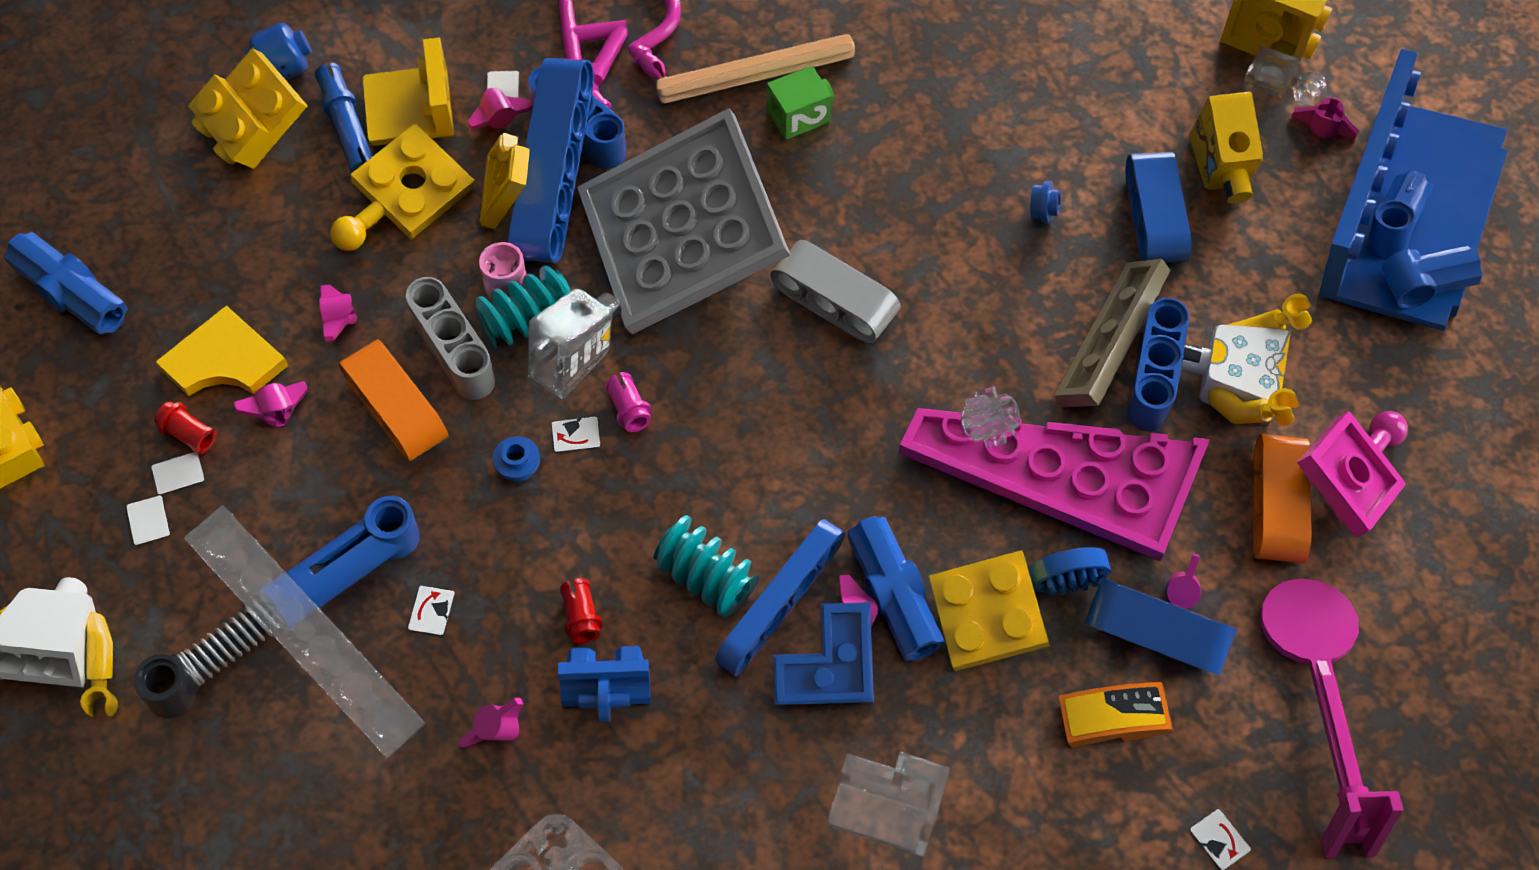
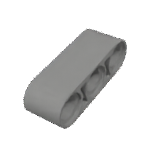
(835, 291)
(452, 355)

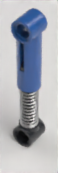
(321, 579)

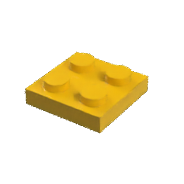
(988, 611)

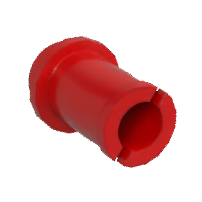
(176, 421)
(582, 621)

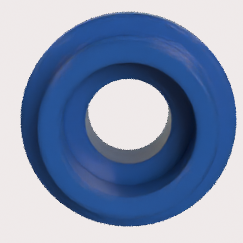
(1045, 202)
(520, 469)

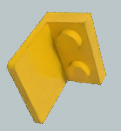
(410, 97)

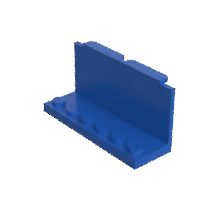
(1460, 162)

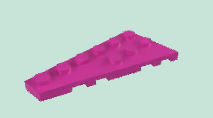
(1079, 474)

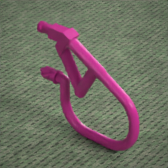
(615, 33)

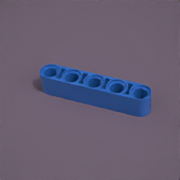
(554, 157)

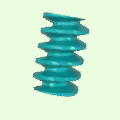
(520, 305)
(704, 568)

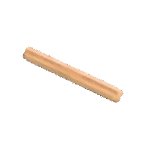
(755, 68)

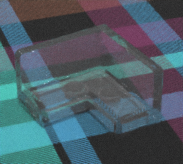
(890, 802)

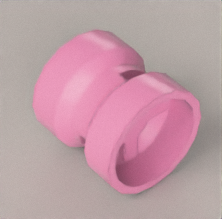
(500, 265)

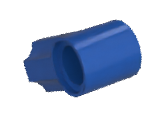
(1399, 214)
(1419, 278)

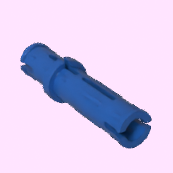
(341, 107)

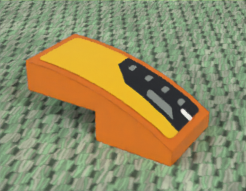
(1115, 712)

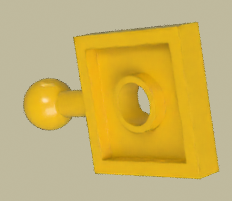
(407, 208)

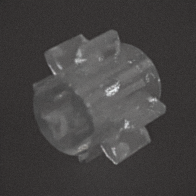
(990, 417)

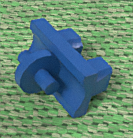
(604, 683)

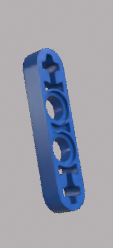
(779, 597)

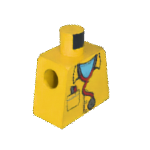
(1228, 144)

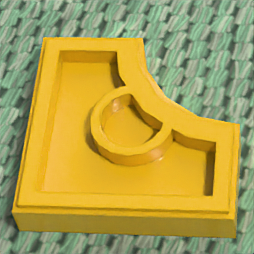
(503, 179)
(222, 353)

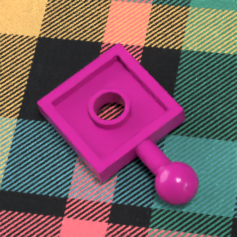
(1346, 447)

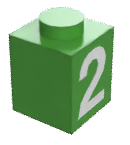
(799, 102)

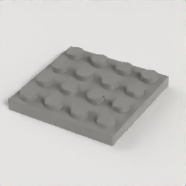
(682, 221)

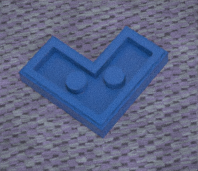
(841, 670)

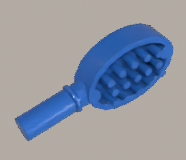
(1069, 570)

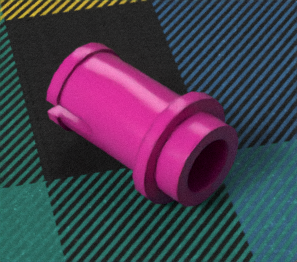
(632, 411)

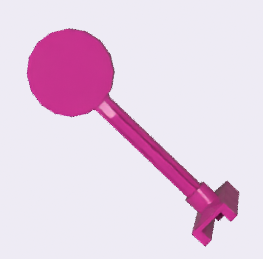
(1318, 628)

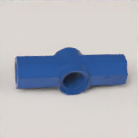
(65, 283)
(895, 588)

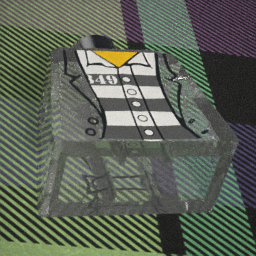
(570, 339)

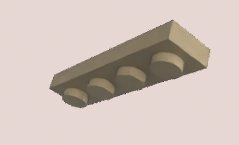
(1112, 333)

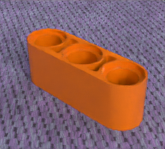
(393, 400)
(1281, 500)

